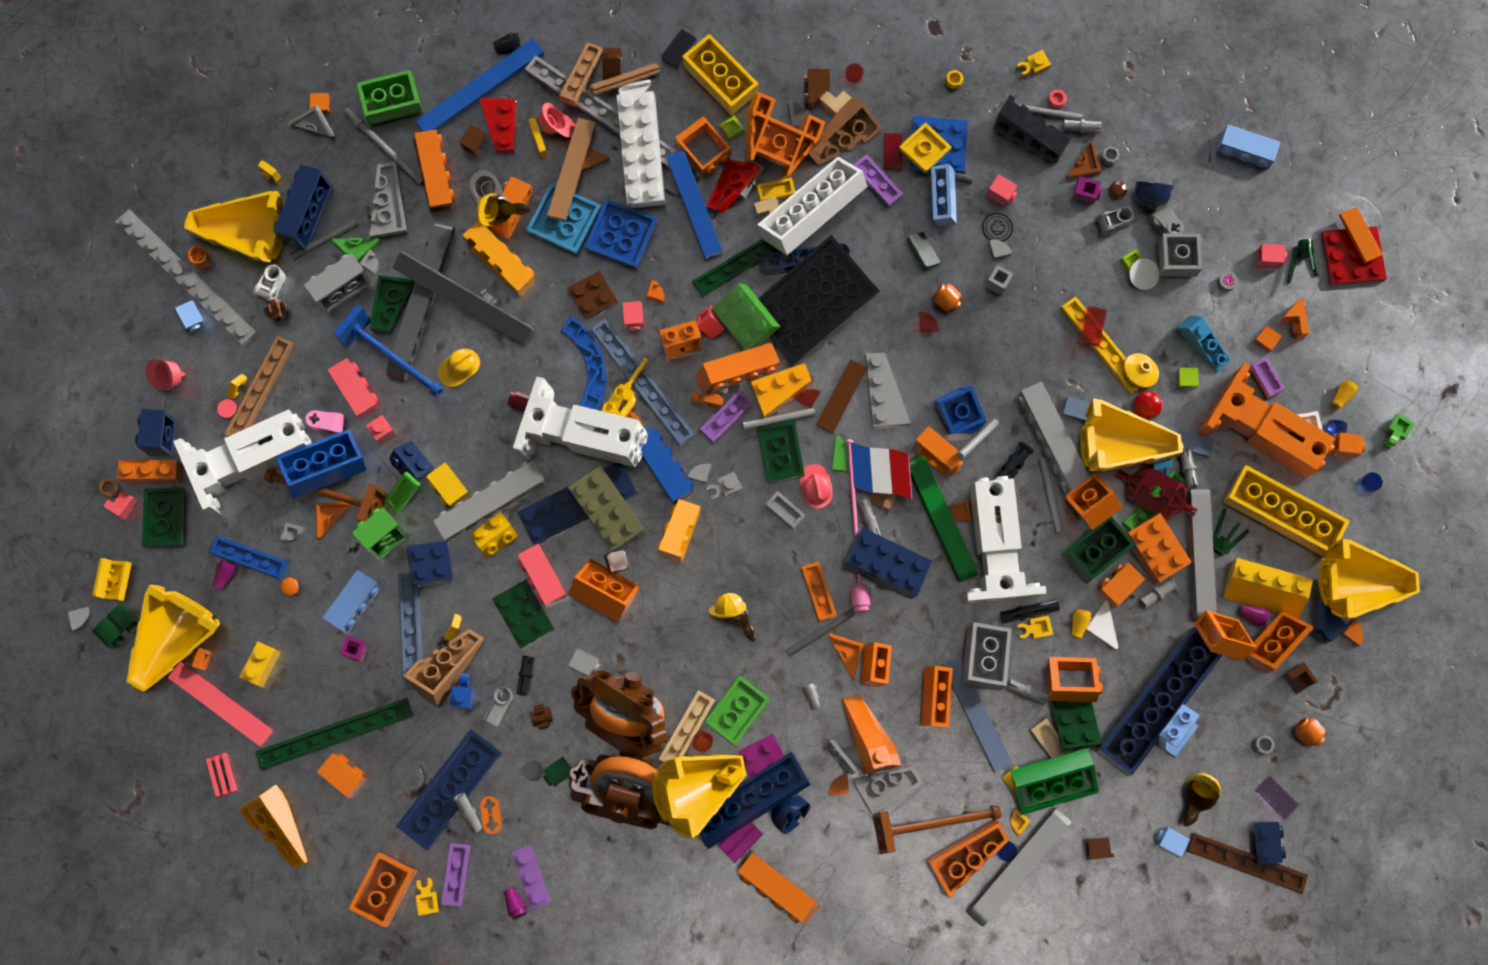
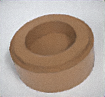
(109, 487)

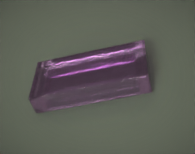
(1276, 797)

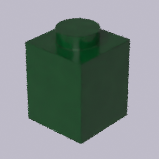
(557, 772)

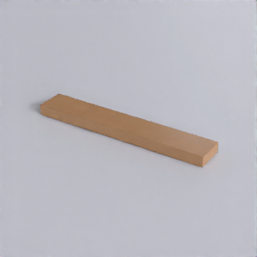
(571, 170)
(260, 386)

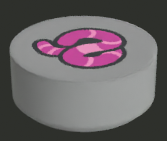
(1228, 281)

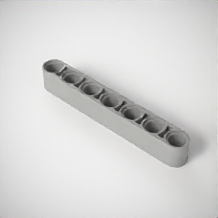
(1201, 552)
(1019, 867)

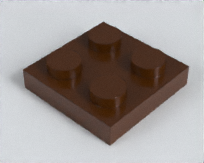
(592, 295)

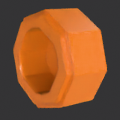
(290, 587)

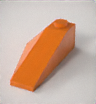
(872, 742)

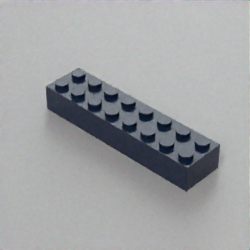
(1158, 703)

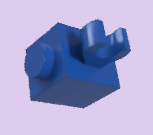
(462, 696)

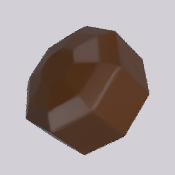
(1117, 190)

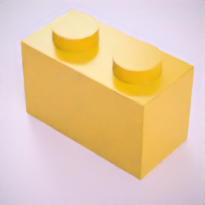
(447, 485)
(260, 664)

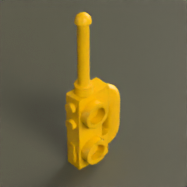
(622, 394)

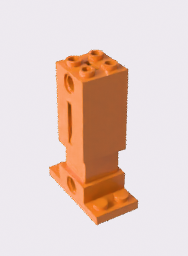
(1269, 427)

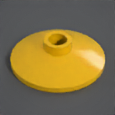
(1141, 370)

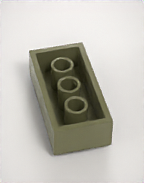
(605, 507)

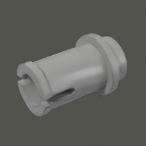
(812, 696)

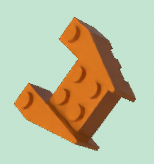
(777, 140)

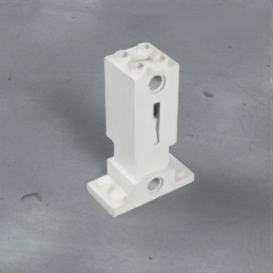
(579, 428)
(244, 455)
(998, 542)

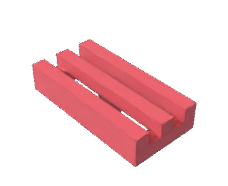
(217, 758)

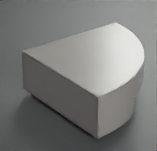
(999, 249)
(370, 262)
(700, 473)
(291, 532)
(78, 618)

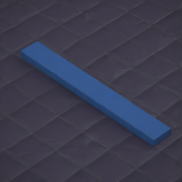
(479, 87)

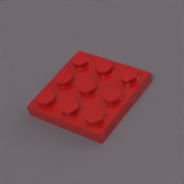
(1345, 263)

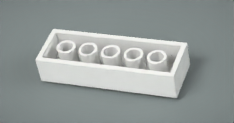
(641, 149)
(812, 205)

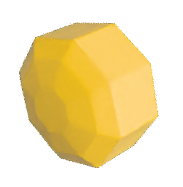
(954, 79)

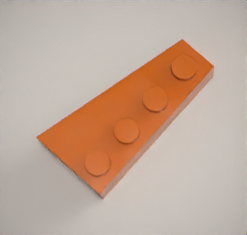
(432, 169)
(962, 859)
(779, 889)

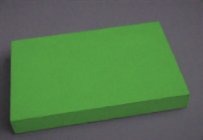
(737, 710)

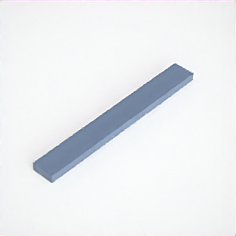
(643, 383)
(1192, 441)

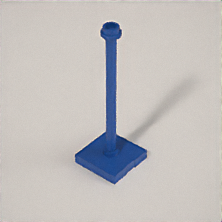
(353, 327)

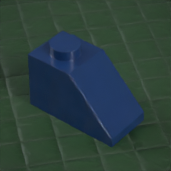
(1325, 623)

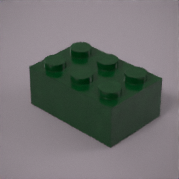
(1098, 549)

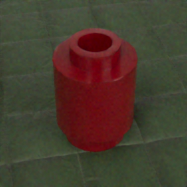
(518, 400)

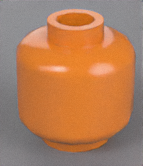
(947, 297)
(1310, 732)

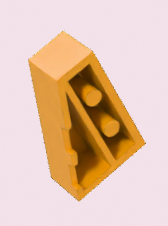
(779, 388)
(679, 531)

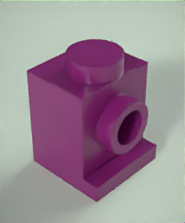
(1086, 185)
(354, 649)

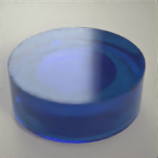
(1337, 426)
(1372, 482)
(1007, 852)

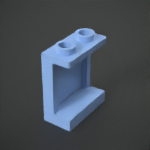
(1178, 731)

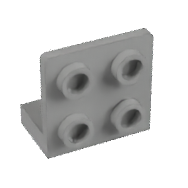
(844, 748)

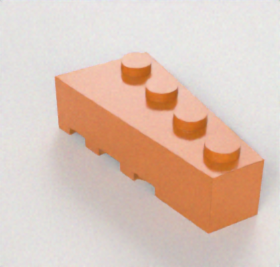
(736, 368)

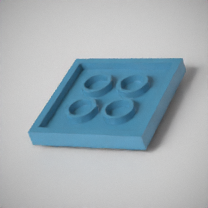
(567, 234)

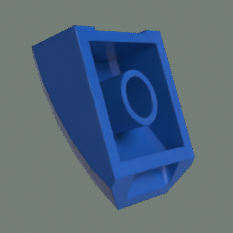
(961, 410)

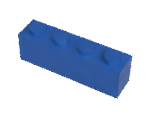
(664, 468)

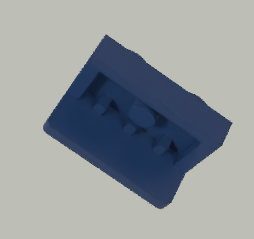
(411, 460)
(1268, 842)

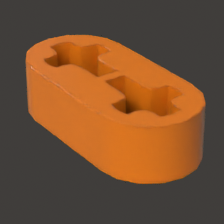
(486, 816)

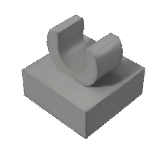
(490, 295)

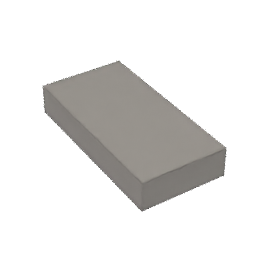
(785, 510)

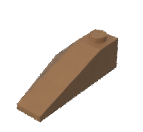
(848, 128)
(442, 669)

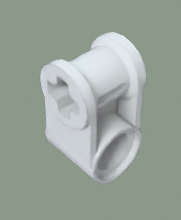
(268, 287)

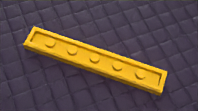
(1107, 349)

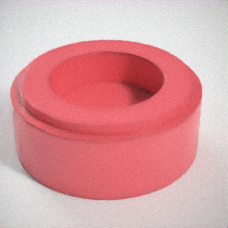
(1057, 99)
(227, 409)

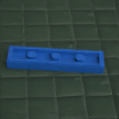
(249, 557)

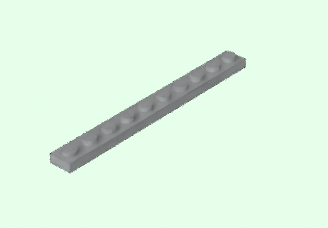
(587, 103)
(186, 277)

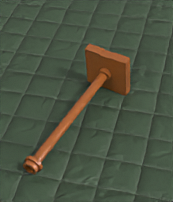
(372, 499)
(885, 832)

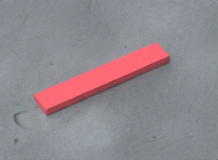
(220, 704)

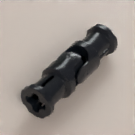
(1015, 461)

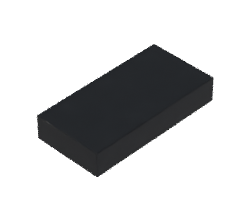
(679, 46)

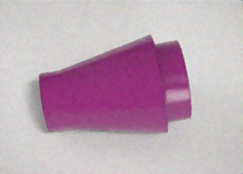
(223, 572)
(1255, 614)
(514, 904)

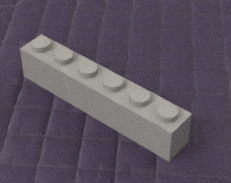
(1053, 436)
(489, 501)

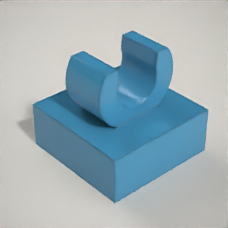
(1165, 464)

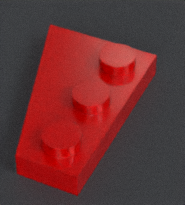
(501, 122)
(730, 184)

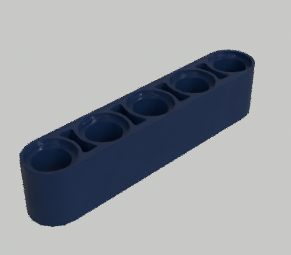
(794, 257)

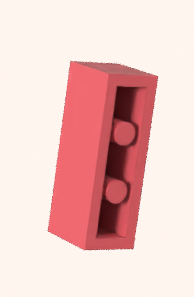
(354, 388)
(541, 576)

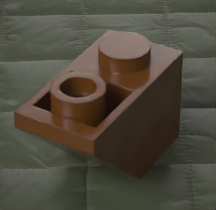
(817, 85)

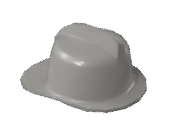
(484, 183)

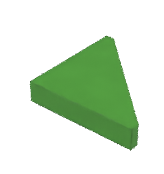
(356, 246)
(841, 456)

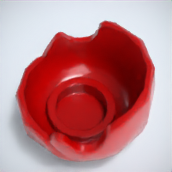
(1147, 405)

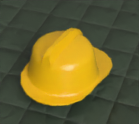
(458, 367)

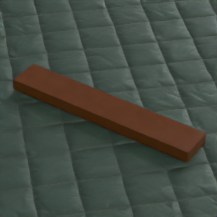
(1246, 863)

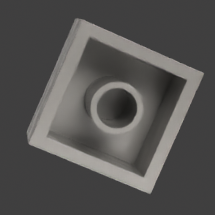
(1179, 255)

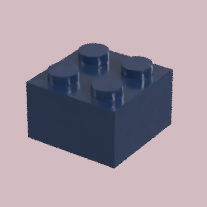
(155, 432)
(429, 564)

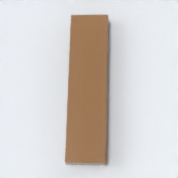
(580, 74)

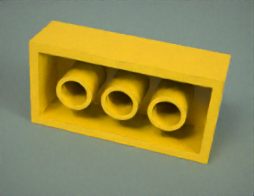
(720, 74)

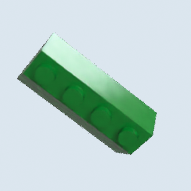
(1055, 781)

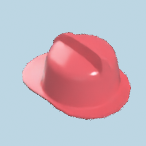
(555, 121)
(163, 374)
(816, 486)

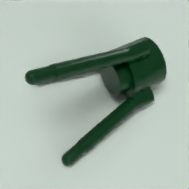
(1306, 250)
(1221, 545)

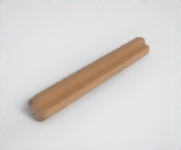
(624, 79)

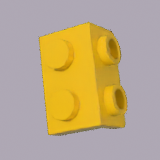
(493, 535)
(111, 579)

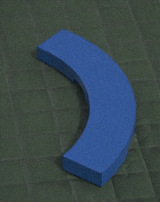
(594, 362)

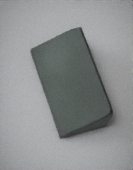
(923, 251)

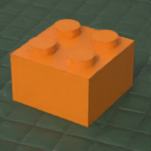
(1094, 501)

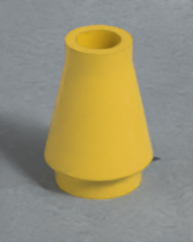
(1345, 392)
(1080, 622)

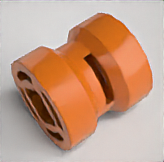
(199, 253)

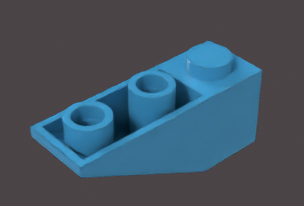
(1204, 342)

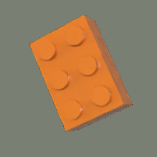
(1158, 549)
(382, 890)

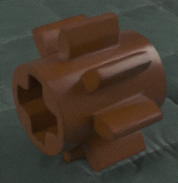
(275, 310)
(541, 716)

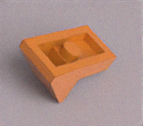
(1298, 316)

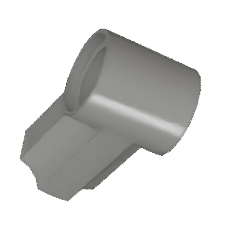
(498, 708)

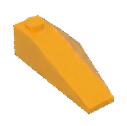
(274, 819)

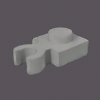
(727, 485)

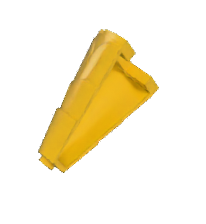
(240, 225)
(1122, 439)
(1362, 580)
(166, 635)
(689, 791)

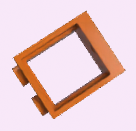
(691, 133)
(680, 336)
(938, 452)
(1224, 635)
(1073, 694)

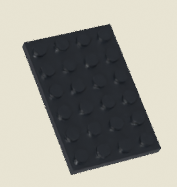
(816, 299)

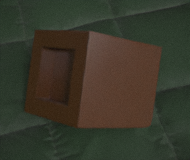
(471, 140)
(1300, 677)
(1098, 848)

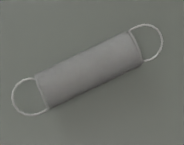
(963, 177)

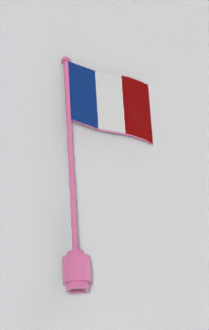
(876, 472)

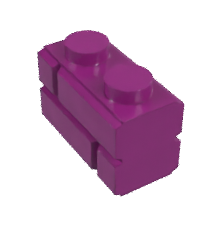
(740, 842)

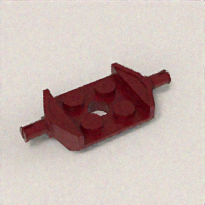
(1168, 503)

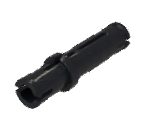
(1021, 613)

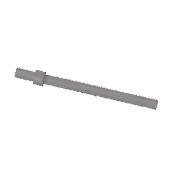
(359, 123)

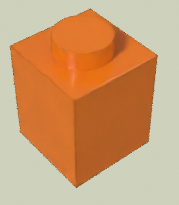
(1348, 445)

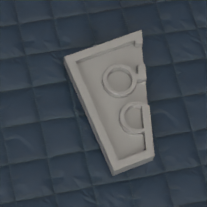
(886, 787)

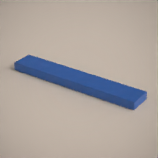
(694, 204)

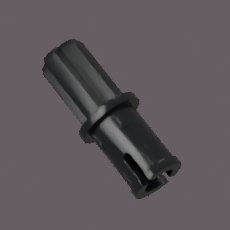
(525, 675)

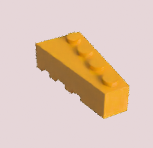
(499, 258)

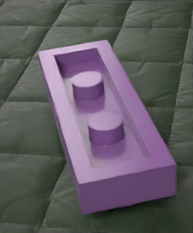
(878, 181)
(726, 416)
(456, 874)
(531, 877)

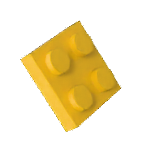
(925, 148)

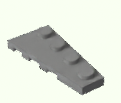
(388, 208)
(884, 396)

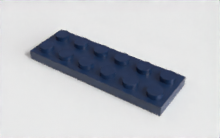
(562, 511)
(458, 775)
(755, 798)

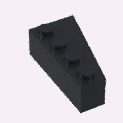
(1031, 131)

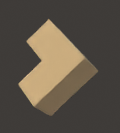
(834, 104)
(765, 207)

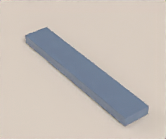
(409, 625)
(978, 718)

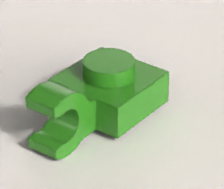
(1398, 428)

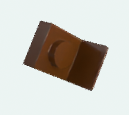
(611, 62)

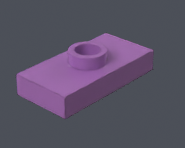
(1267, 377)

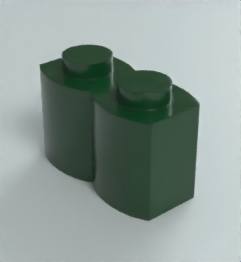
(116, 626)

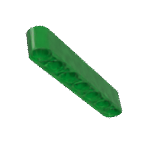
(941, 519)

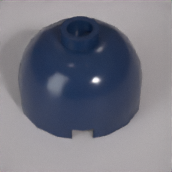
(1153, 194)
(789, 812)

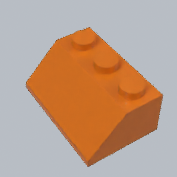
(603, 591)
(1278, 642)

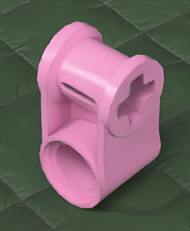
(329, 422)

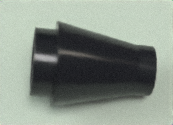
(508, 42)

